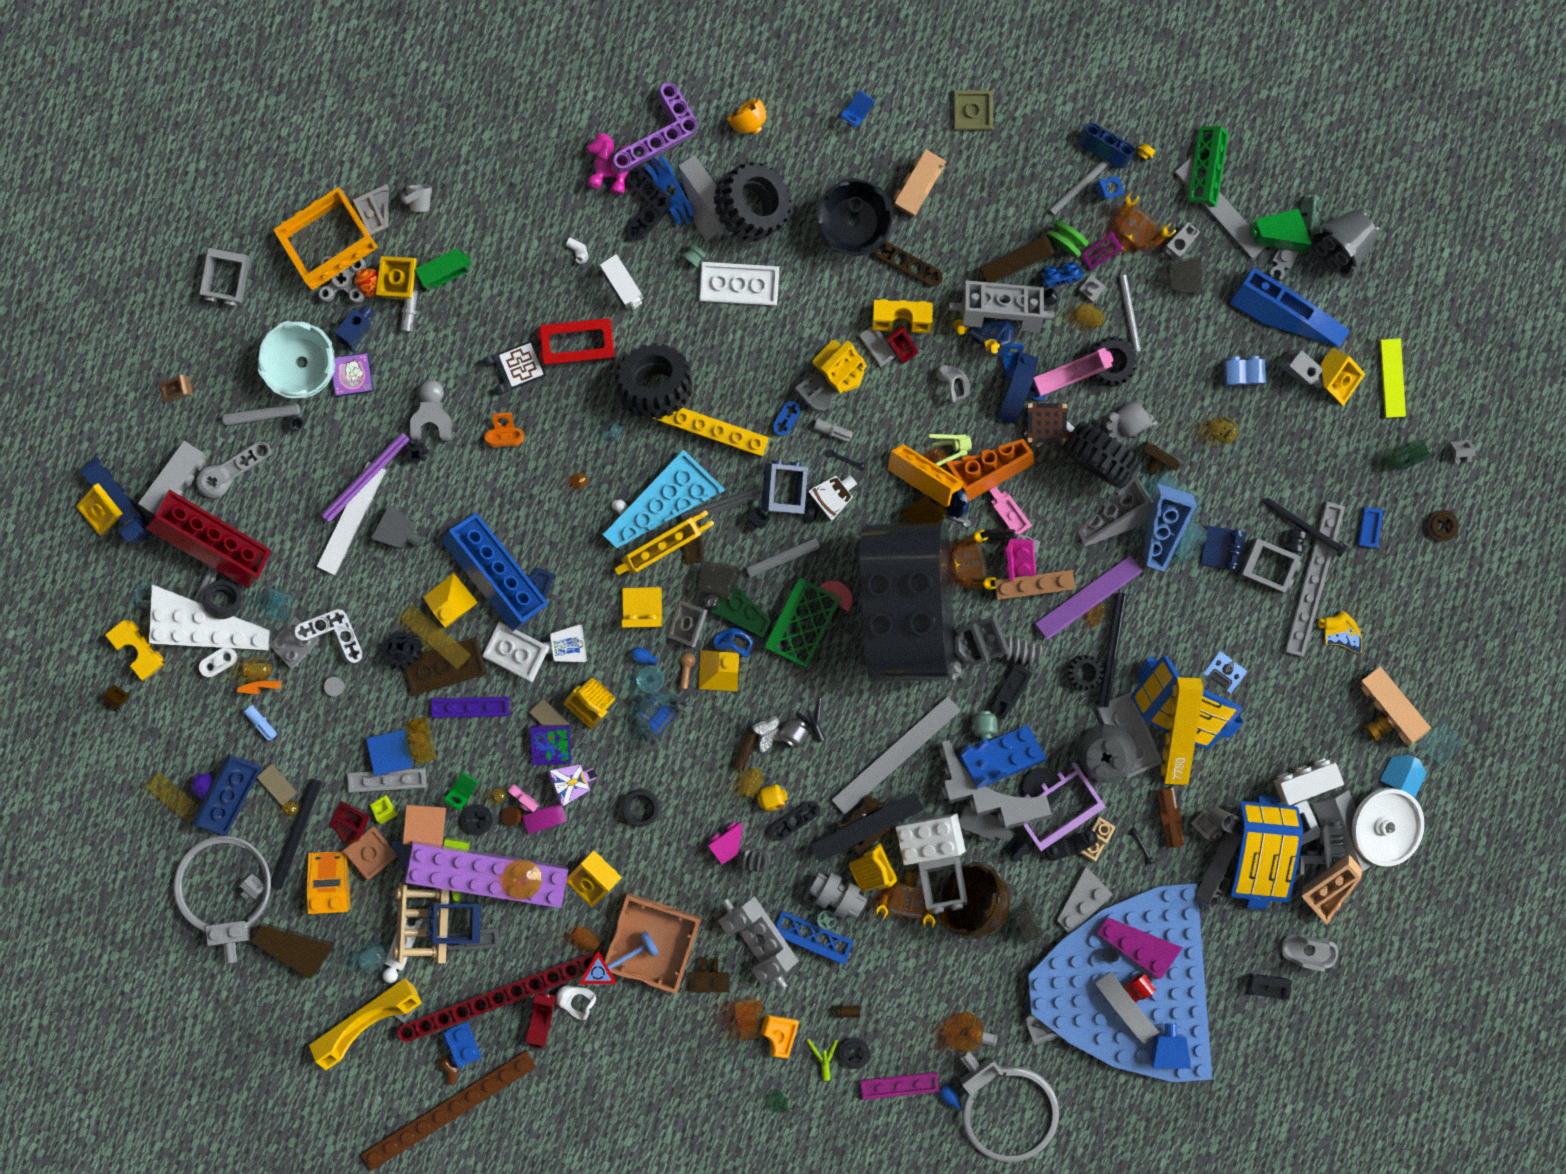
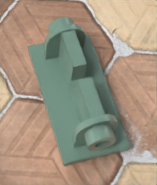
(1311, 207)

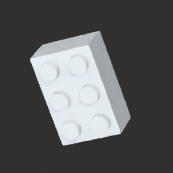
(1308, 781)
(930, 839)

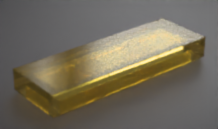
(173, 797)

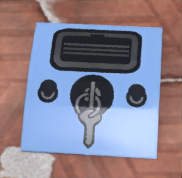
(1225, 672)

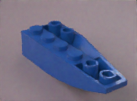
(1286, 310)

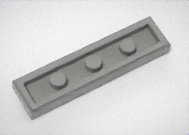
(398, 780)

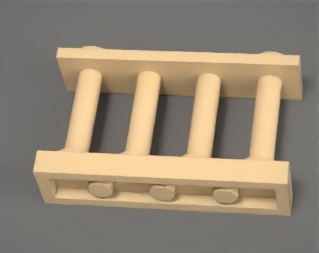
(437, 951)

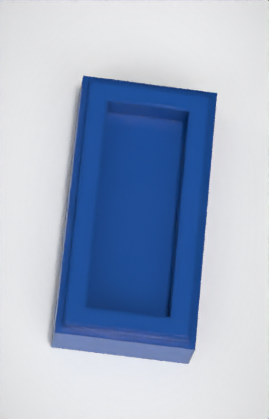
(1370, 527)

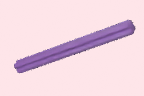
(365, 477)

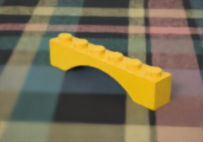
(395, 1001)

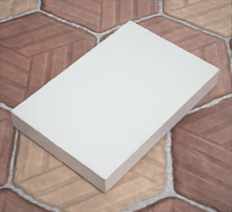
(515, 651)

